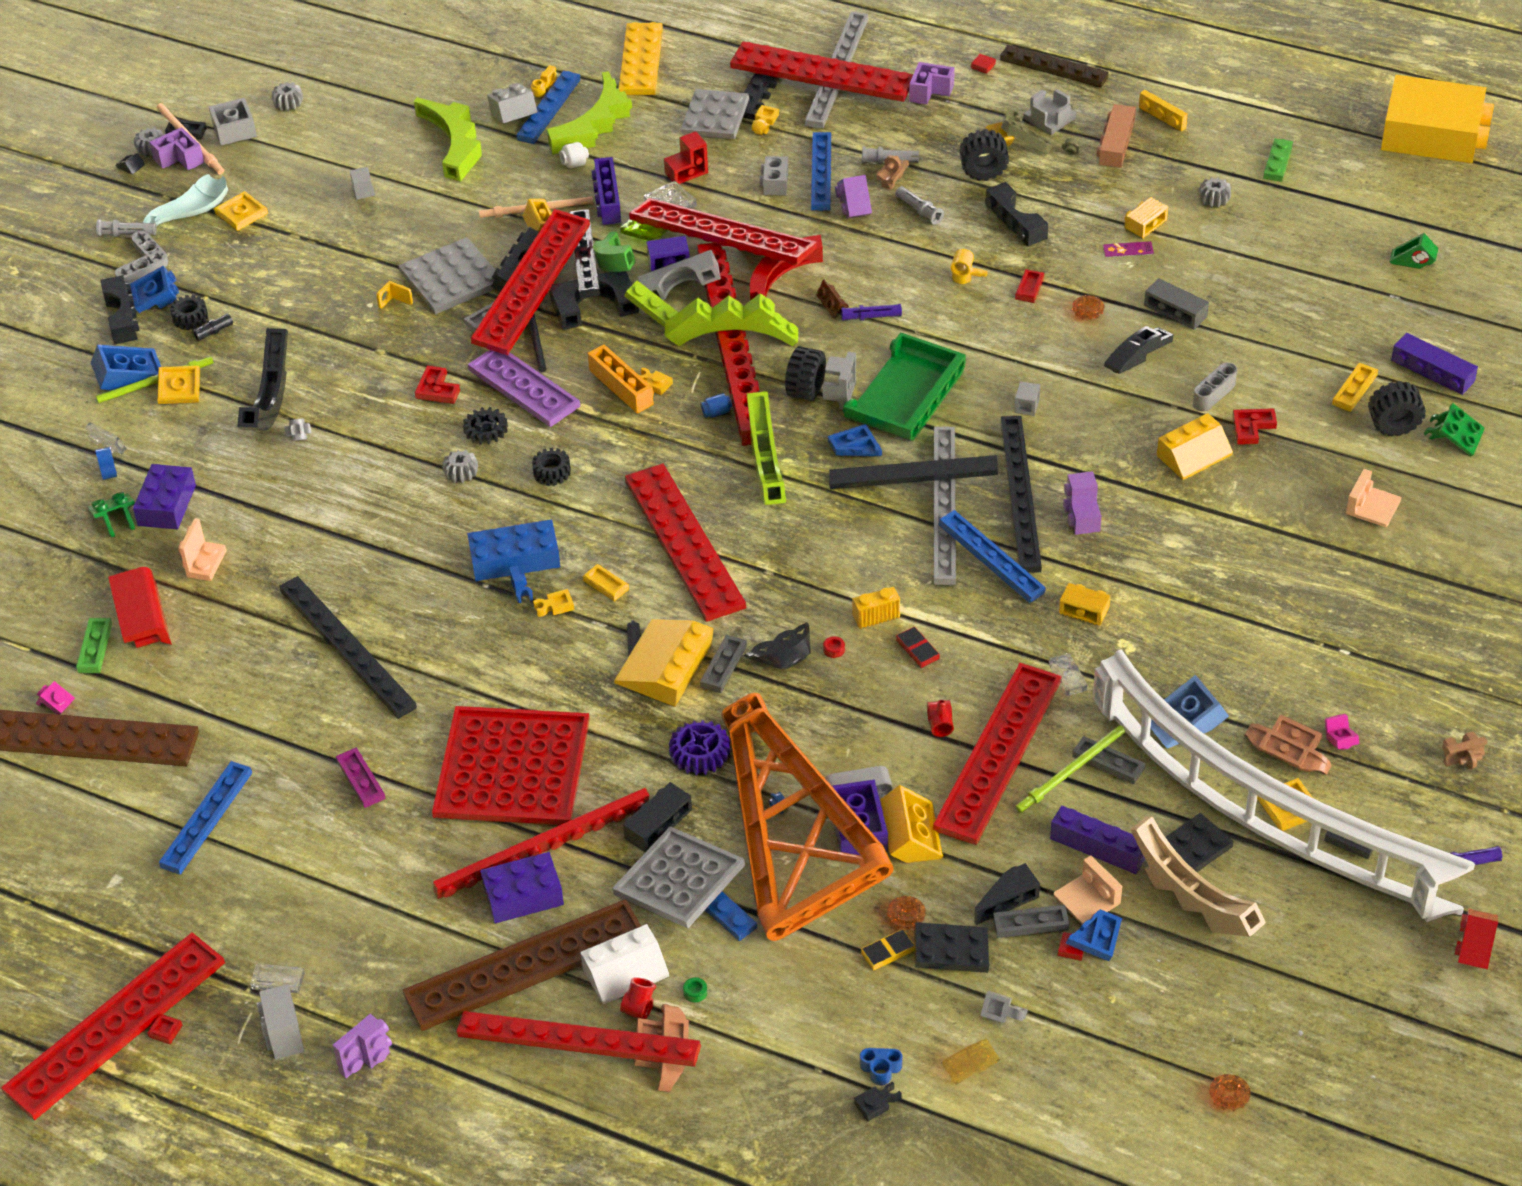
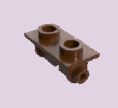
(830, 299)

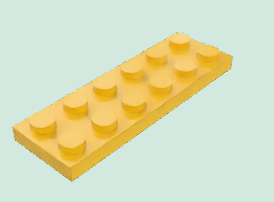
(641, 58)

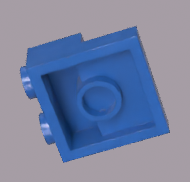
(154, 289)

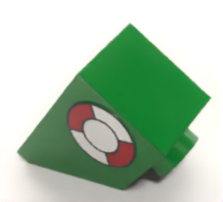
(1415, 252)

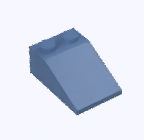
(1194, 704)

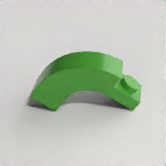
(613, 256)

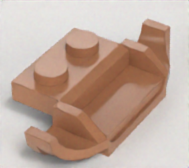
(1290, 743)
(673, 1025)

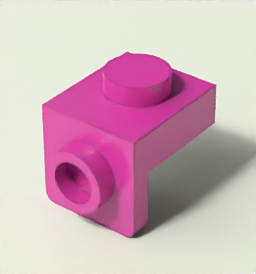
(54, 698)
(1339, 733)

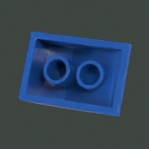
(123, 365)

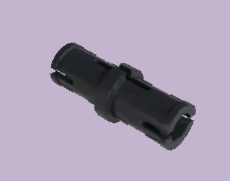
(212, 327)

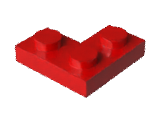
(434, 388)
(1249, 421)

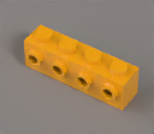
(620, 378)

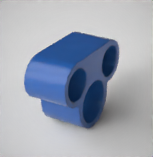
(106, 463)
(881, 1059)

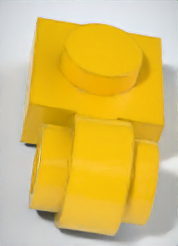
(545, 82)
(763, 118)

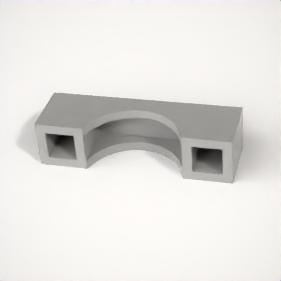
(698, 268)

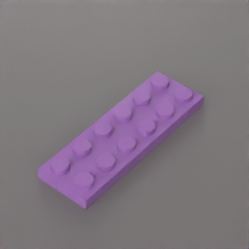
(524, 386)

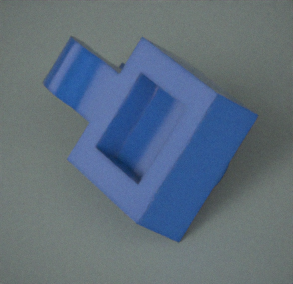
(519, 582)

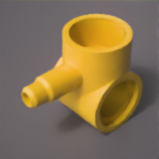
(962, 267)

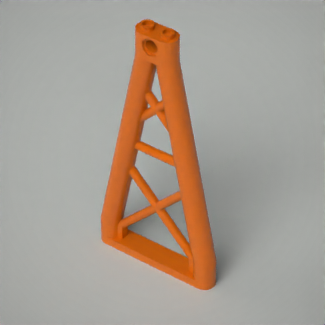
(751, 716)

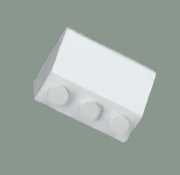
(620, 959)

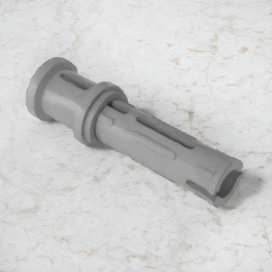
(879, 155)
(924, 208)
(113, 228)

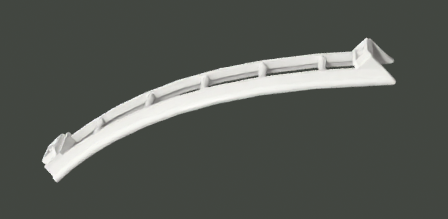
(1434, 864)

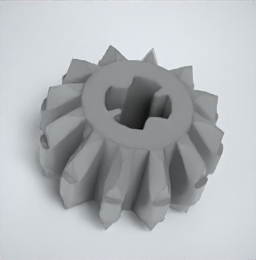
(287, 96)
(143, 138)
(1214, 192)
(460, 466)

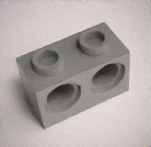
(775, 175)

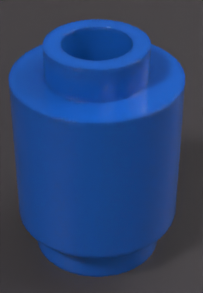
(716, 405)

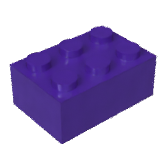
(164, 496)
(865, 802)
(522, 887)

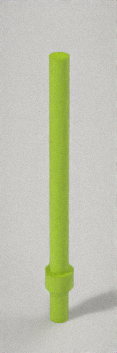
(146, 382)
(1037, 794)

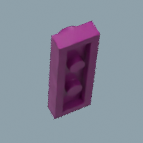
(360, 777)

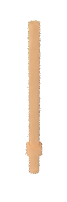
(209, 159)
(499, 211)

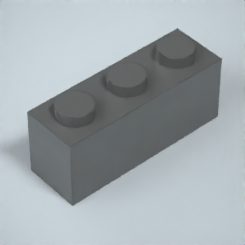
(1176, 303)

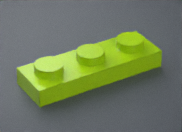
(650, 303)

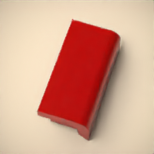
(139, 607)

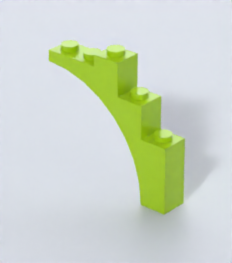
(595, 121)
(456, 124)
(729, 314)
(763, 449)

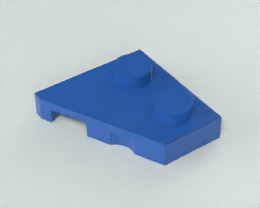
(855, 442)
(1097, 935)

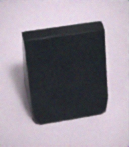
(130, 163)

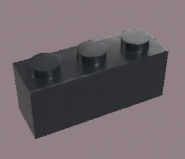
(656, 816)

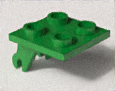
(1458, 428)
(118, 500)

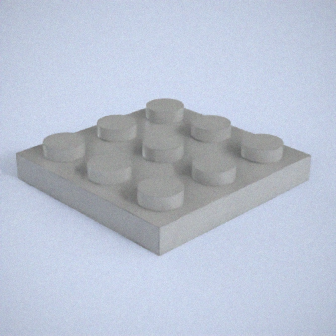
(715, 113)

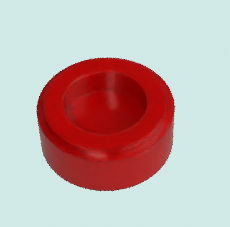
(834, 647)

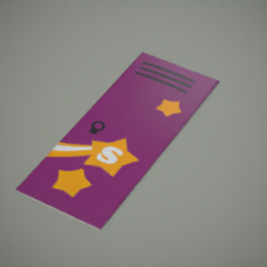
(1128, 249)

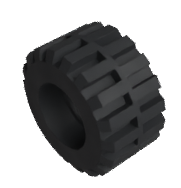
(982, 143)
(805, 373)
(1396, 408)

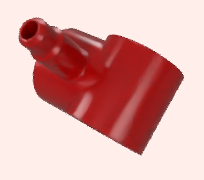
(940, 717)
(638, 999)

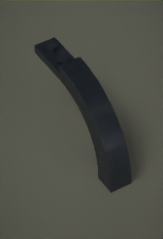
(272, 386)

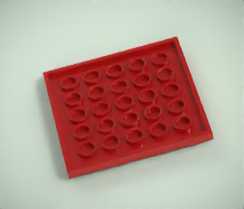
(511, 765)

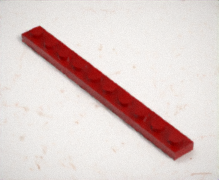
(543, 842)
(579, 1038)

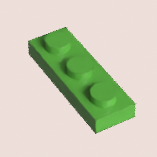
(1278, 160)
(94, 645)

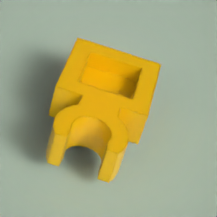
(658, 381)
(556, 602)

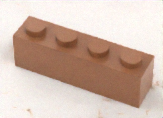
(1116, 135)

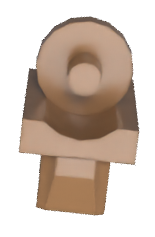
(891, 171)
(1466, 752)

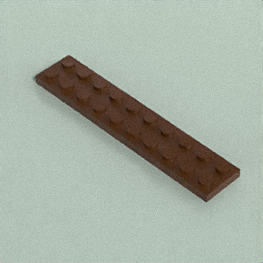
(97, 738)
(515, 966)

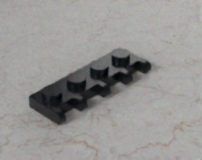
(758, 90)

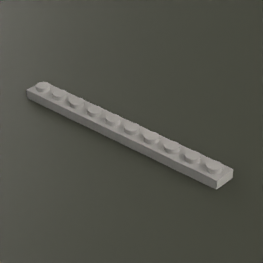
(844, 51)
(944, 504)

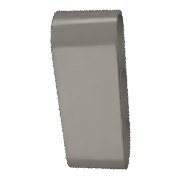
(1214, 387)
(878, 773)

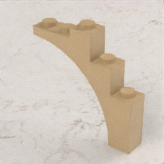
(1170, 872)

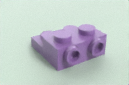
(361, 1045)

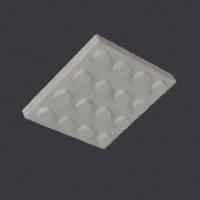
(449, 275)
(678, 877)

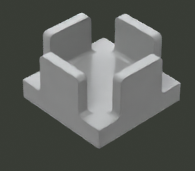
(1050, 113)
(846, 370)

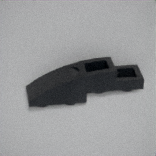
(1136, 347)

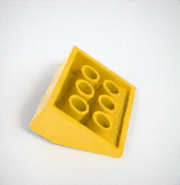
(666, 659)

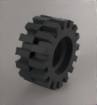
(180, 310)
(555, 474)

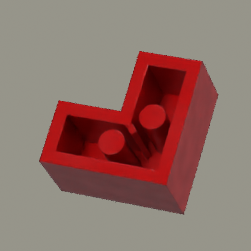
(690, 161)
(1478, 938)

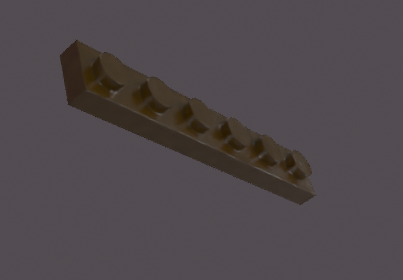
(1054, 66)

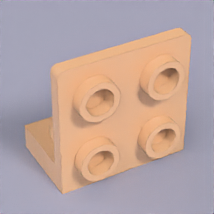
(1371, 503)
(198, 556)
(1090, 892)

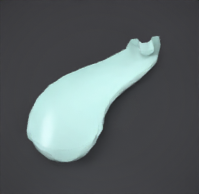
(197, 200)

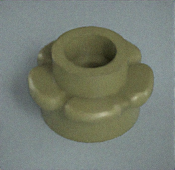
(1071, 146)

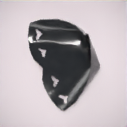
(783, 652)

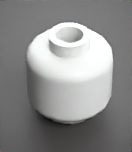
(573, 155)

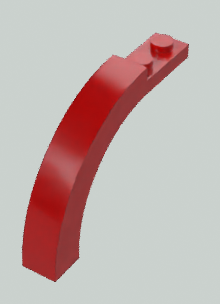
(770, 270)

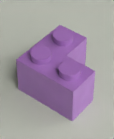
(930, 79)
(177, 147)
(855, 196)
(1082, 503)

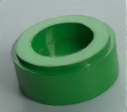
(695, 989)

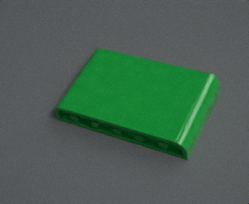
(907, 387)

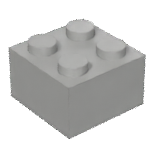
(511, 103)
(232, 121)
(280, 1022)

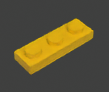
(1163, 110)
(1355, 387)

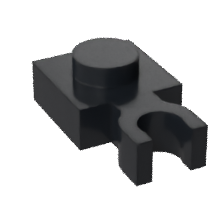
(874, 1103)

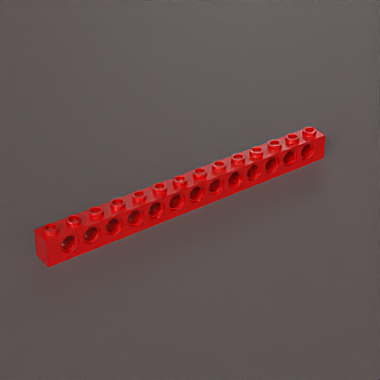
(732, 346)

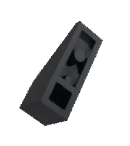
(1010, 891)

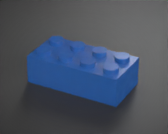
(524, 545)

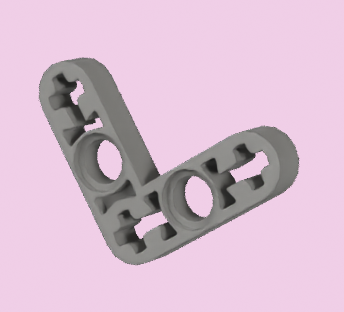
(156, 257)

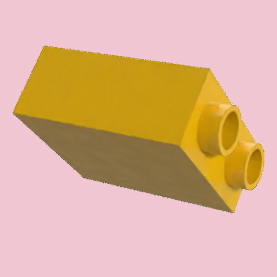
(1436, 119)

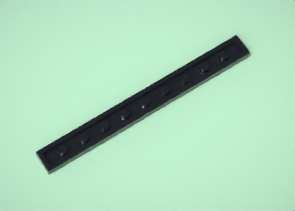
(1020, 494)
(348, 647)

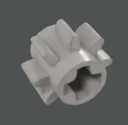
(297, 429)

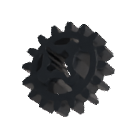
(485, 425)

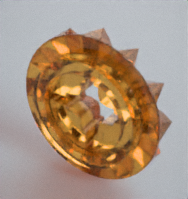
(1094, 303)
(907, 904)
(1230, 1083)

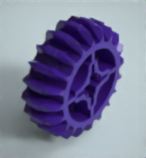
(699, 747)

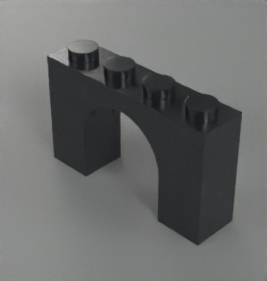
(566, 297)

